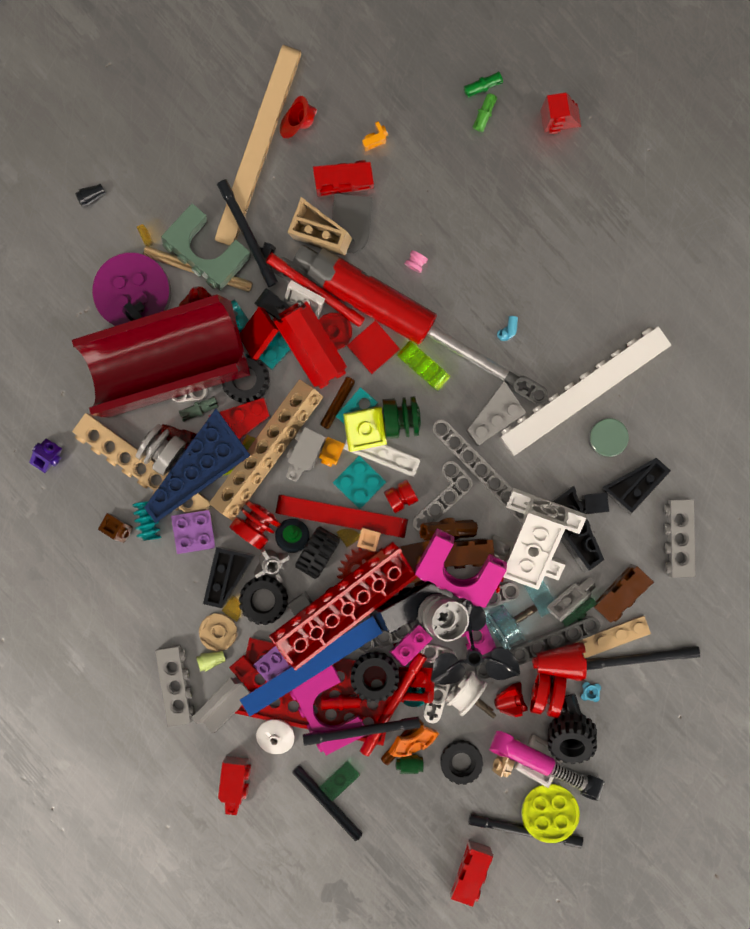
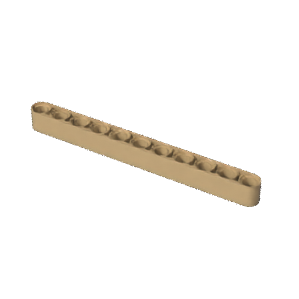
(259, 140)

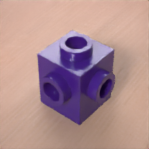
(45, 455)

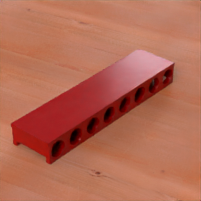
(343, 606)

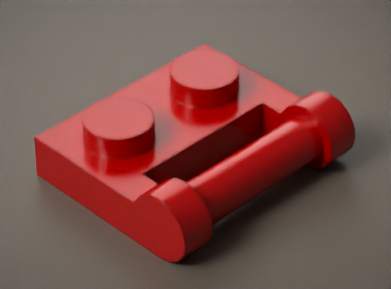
(421, 680)

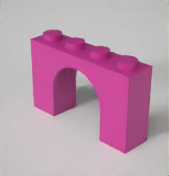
(475, 589)
(307, 693)

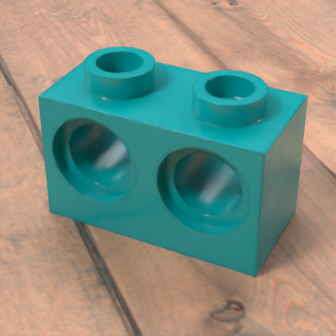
(353, 404)

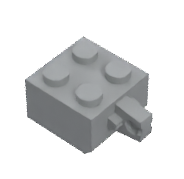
(305, 453)

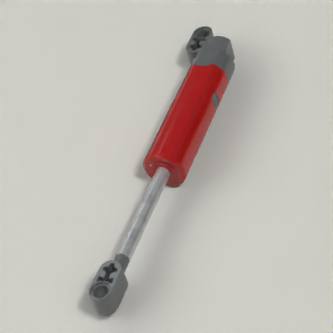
(391, 309)

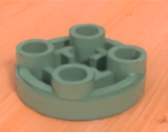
(609, 437)

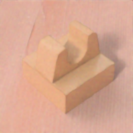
(368, 539)

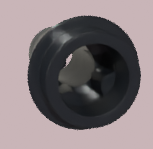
(89, 194)

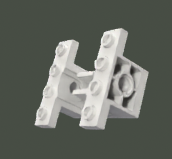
(541, 528)

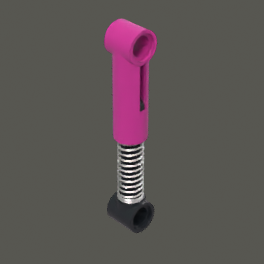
(507, 746)

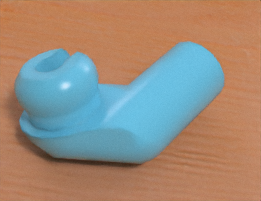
(509, 331)

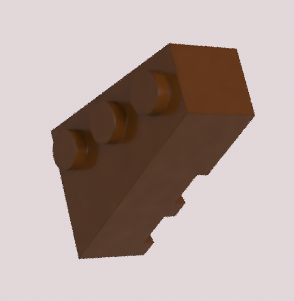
(469, 552)
(622, 593)

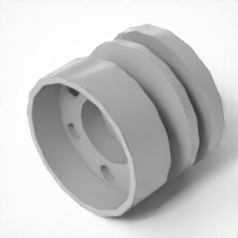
(160, 449)
(443, 617)

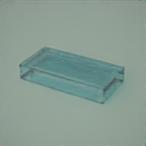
(540, 598)

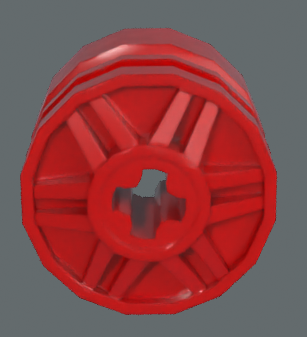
(255, 525)

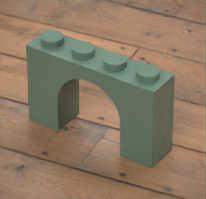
(217, 270)

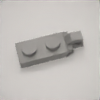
(571, 599)

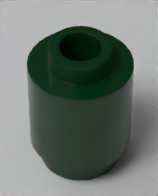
(409, 764)

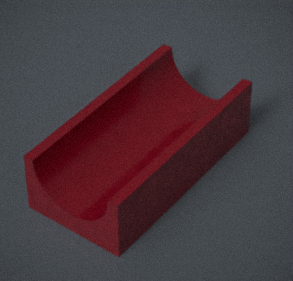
(163, 356)

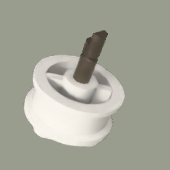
(467, 694)

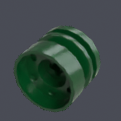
(401, 417)

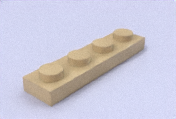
(616, 636)

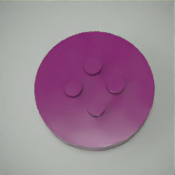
(130, 279)

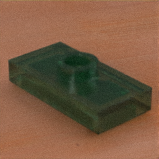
(580, 612)
(339, 780)

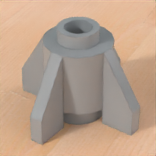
(270, 563)

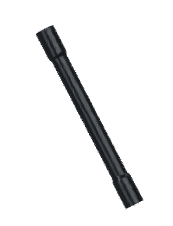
(228, 196)
(683, 653)
(319, 737)
(485, 822)

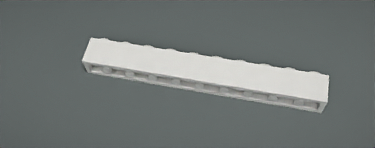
(585, 391)

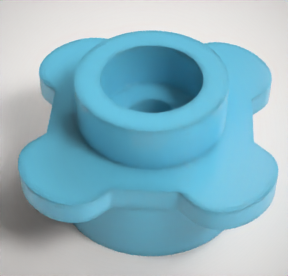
(596, 692)

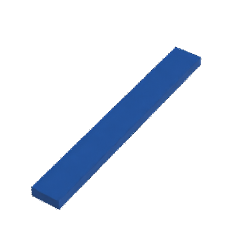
(291, 679)

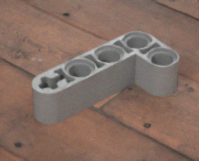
(439, 499)

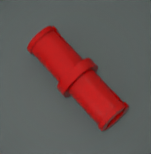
(340, 702)

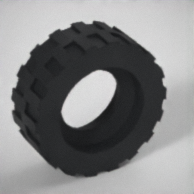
(476, 762)

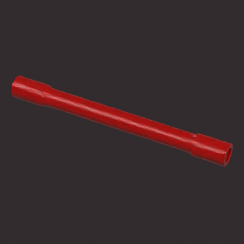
(281, 266)
(413, 669)

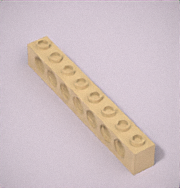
(83, 434)
(266, 450)

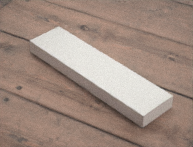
(390, 457)

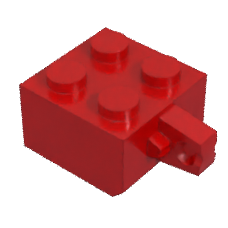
(233, 783)

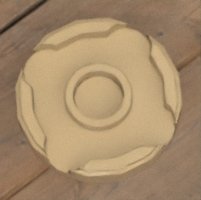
(218, 632)

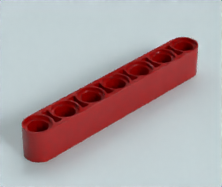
(341, 516)

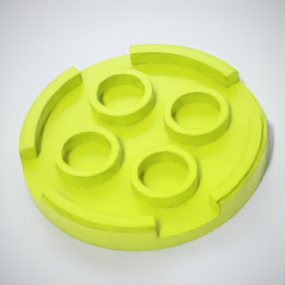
(550, 813)

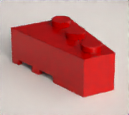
(559, 113)
(343, 178)
(246, 416)
(471, 873)

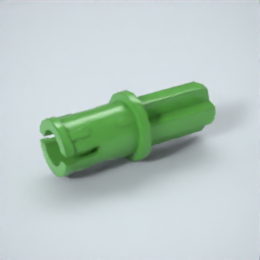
(484, 112)

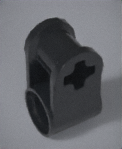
(271, 303)

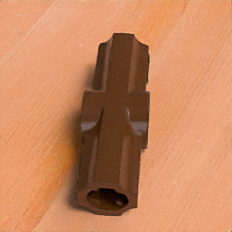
(458, 528)

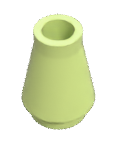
(209, 660)

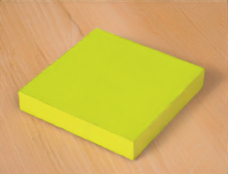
(365, 428)

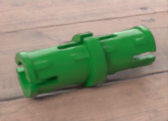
(483, 84)

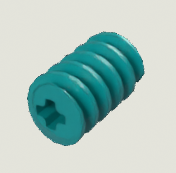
(146, 523)

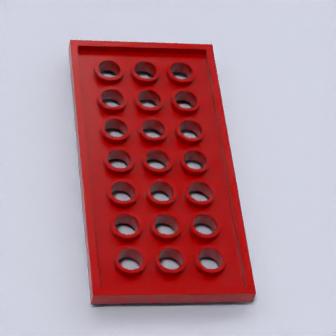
(259, 647)

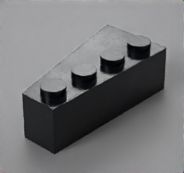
(584, 545)
(405, 606)

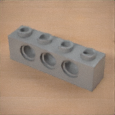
(687, 546)
(174, 715)

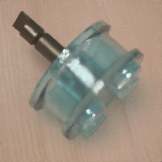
(506, 626)

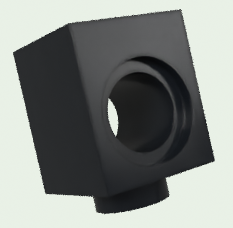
(595, 503)

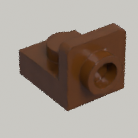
(115, 528)

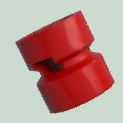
(400, 496)

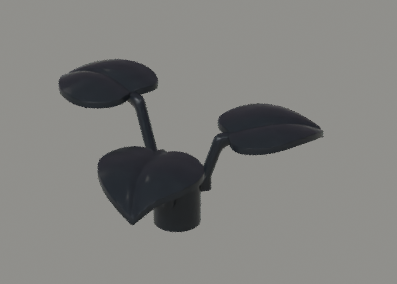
(499, 667)

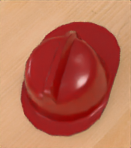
(297, 117)

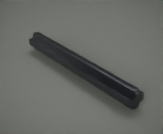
(329, 805)

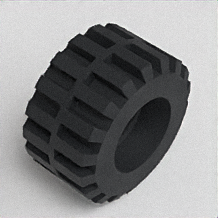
(257, 390)
(317, 552)
(251, 611)
(370, 693)
(572, 738)

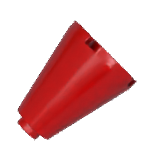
(563, 662)

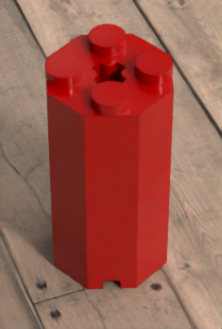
(310, 344)

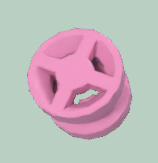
(416, 261)

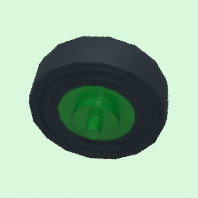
(292, 535)

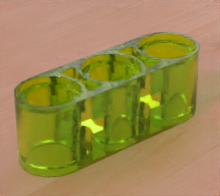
(423, 365)

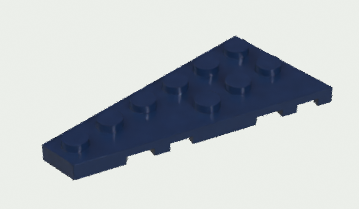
(206, 459)

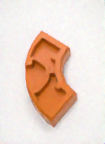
(406, 745)

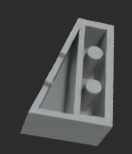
(496, 415)

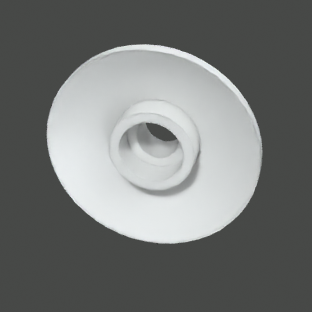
(275, 729)

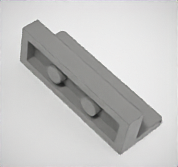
(222, 705)

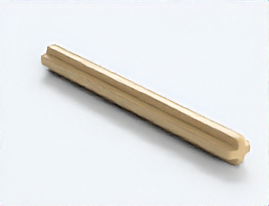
(173, 261)

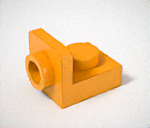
(374, 140)
(331, 452)

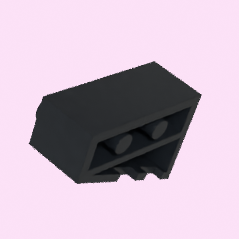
(637, 485)
(225, 574)

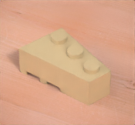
(318, 230)

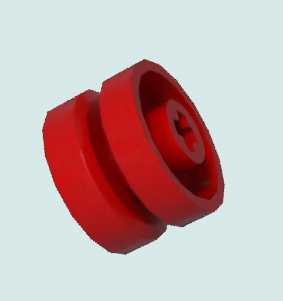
(548, 695)

